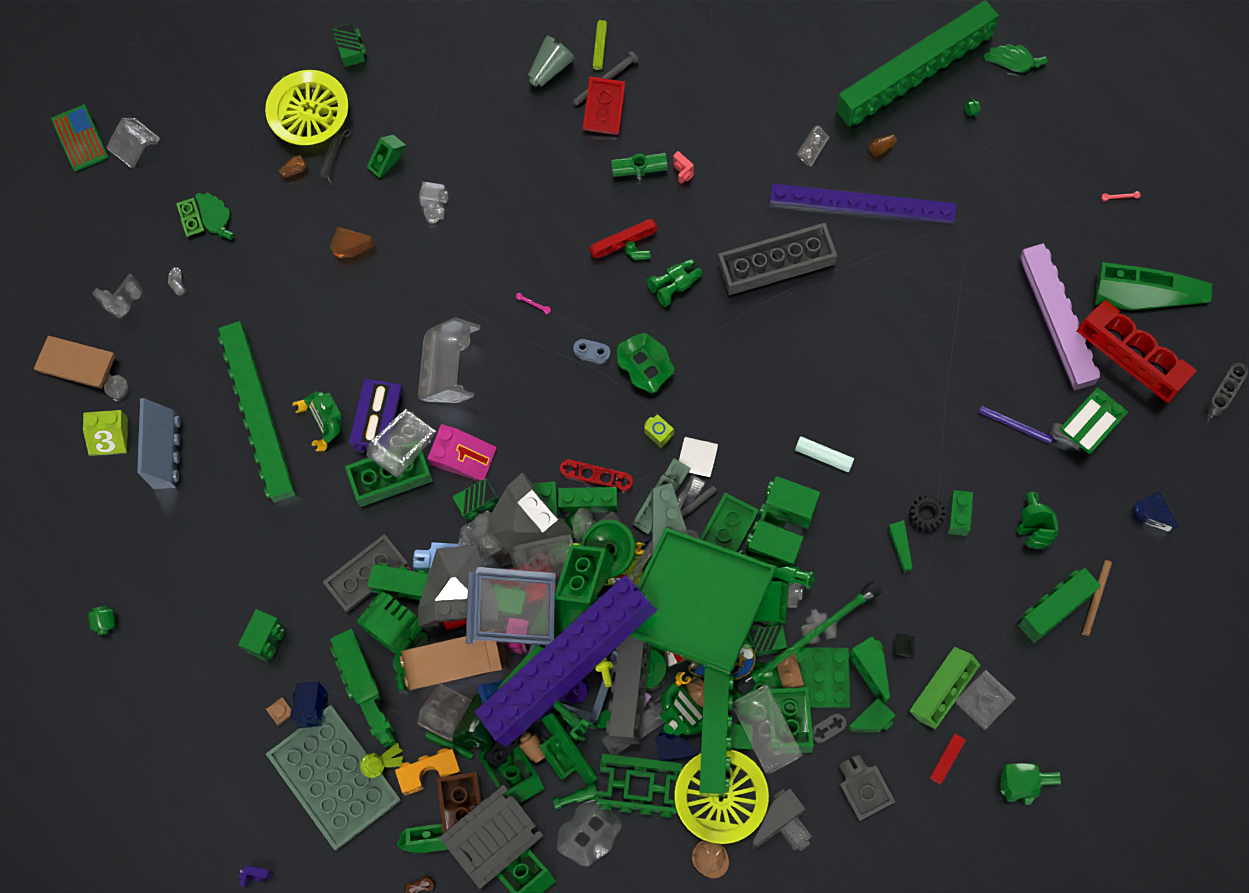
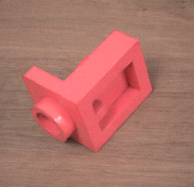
(684, 166)

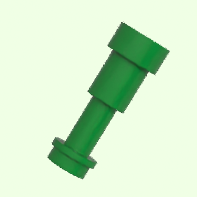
(579, 795)

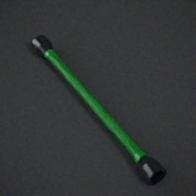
(869, 592)

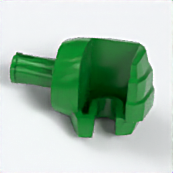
(1038, 521)
(1025, 781)

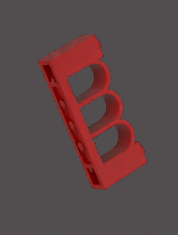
(1107, 317)

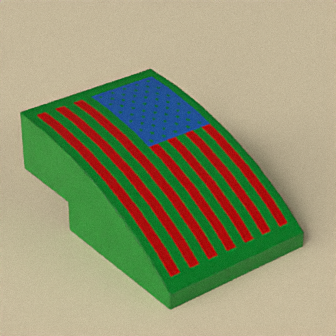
(79, 137)

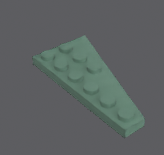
(665, 513)

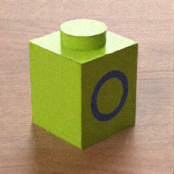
(658, 430)

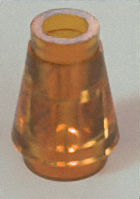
(882, 144)
(293, 166)

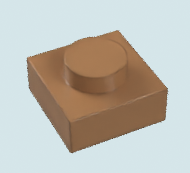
(279, 711)

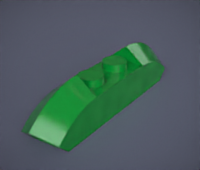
(422, 839)

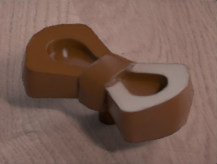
(425, 883)

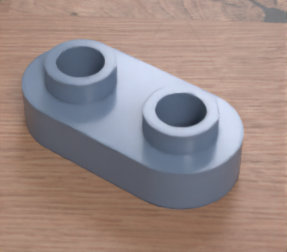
(591, 351)

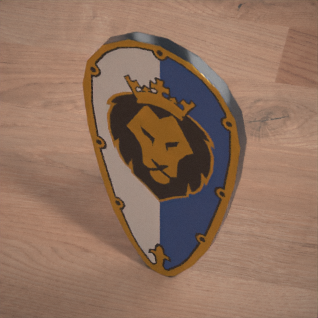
(743, 667)

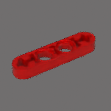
(620, 239)
(597, 473)

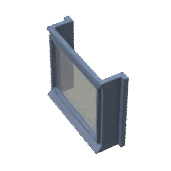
(510, 606)

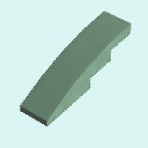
(676, 475)

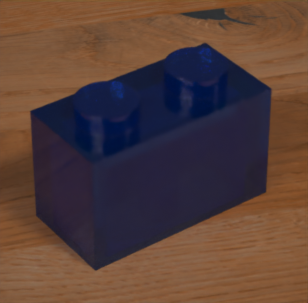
(308, 704)

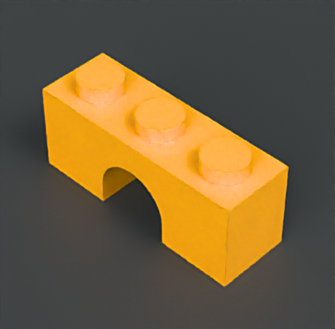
(411, 775)

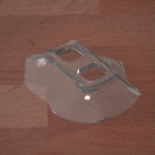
(600, 841)

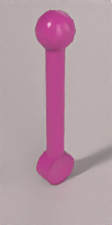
(546, 310)

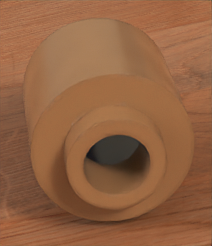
(529, 745)

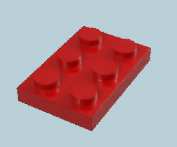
(603, 105)

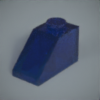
(674, 748)

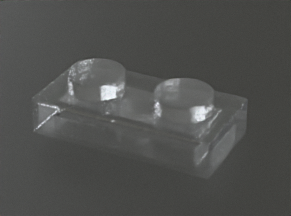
(812, 145)

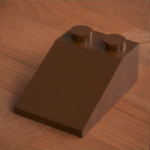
(458, 797)

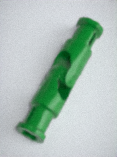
(787, 573)

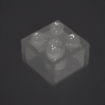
(985, 700)

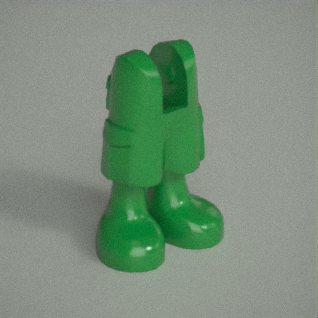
(679, 279)

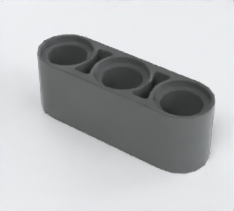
(1223, 396)

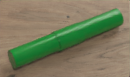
(449, 744)

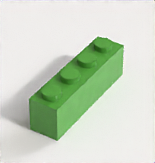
(945, 687)

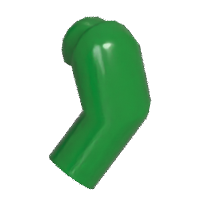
(635, 253)

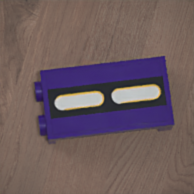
(374, 412)

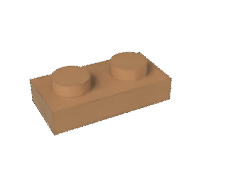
(790, 672)

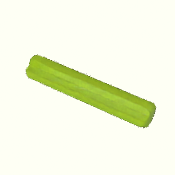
(599, 45)

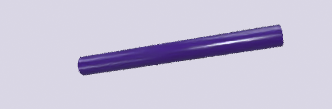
(1015, 424)

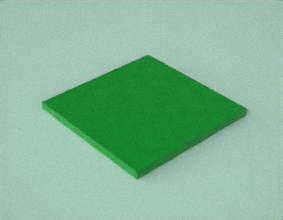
(702, 599)

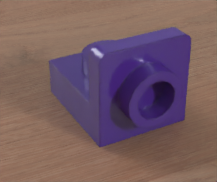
(257, 873)

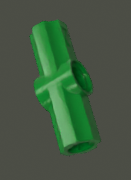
(650, 164)

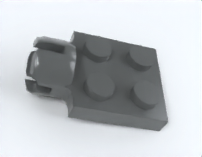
(864, 788)

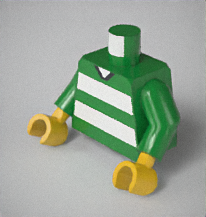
(325, 415)
(679, 709)

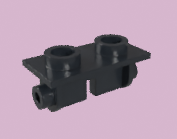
(499, 753)

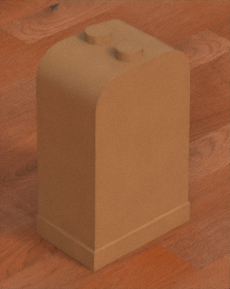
(451, 661)

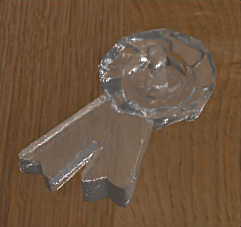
(115, 386)

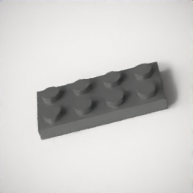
(351, 580)

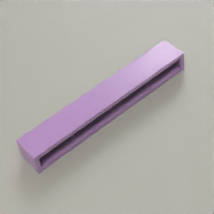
(1059, 316)

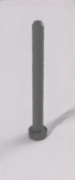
(632, 57)

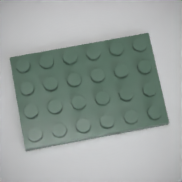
(327, 779)

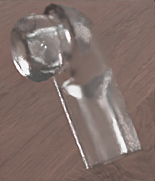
(174, 281)

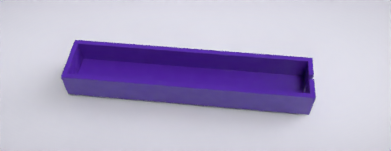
(565, 661)

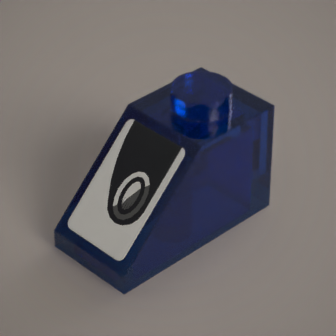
(1155, 512)

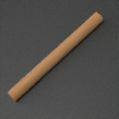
(1096, 598)

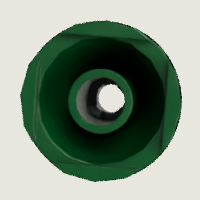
(471, 730)

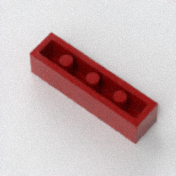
(947, 759)

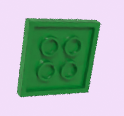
(826, 676)

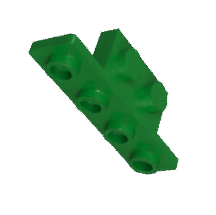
(562, 752)

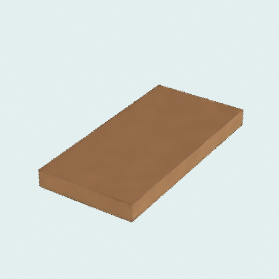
(74, 362)

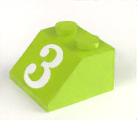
(105, 432)

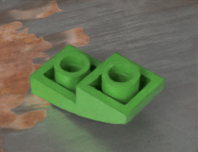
(190, 217)

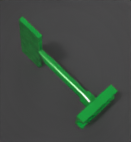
(579, 725)

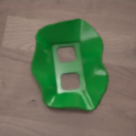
(656, 356)

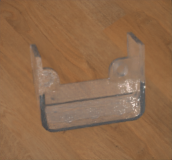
(441, 361)

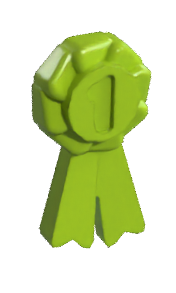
(373, 764)

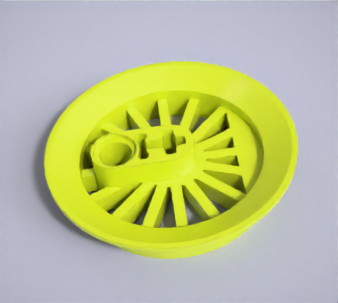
(308, 110)
(718, 831)

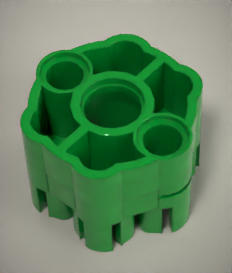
(389, 627)

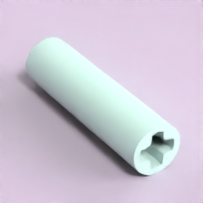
(824, 454)

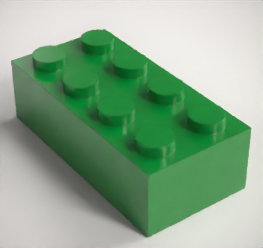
(374, 483)
(1061, 603)

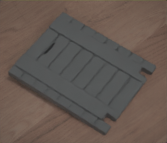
(490, 836)

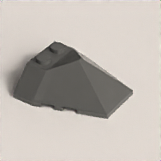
(523, 519)
(447, 586)

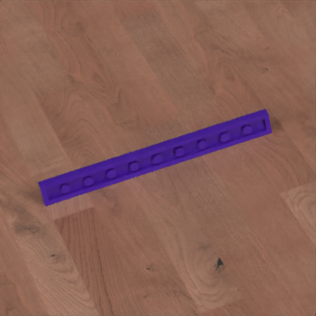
(863, 203)

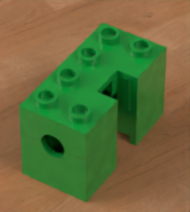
(784, 504)

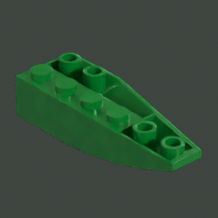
(1147, 288)

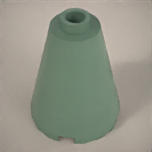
(549, 62)

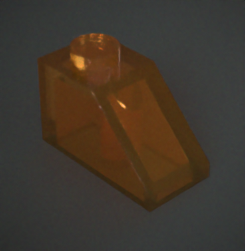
(350, 243)

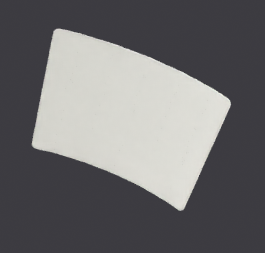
(698, 456)

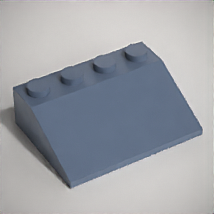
(158, 445)

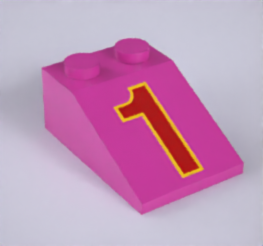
(461, 453)

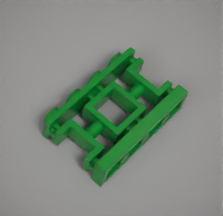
(640, 770)

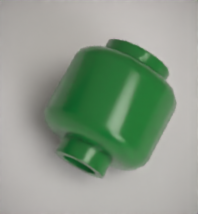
(101, 619)

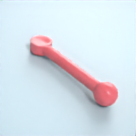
(1105, 197)

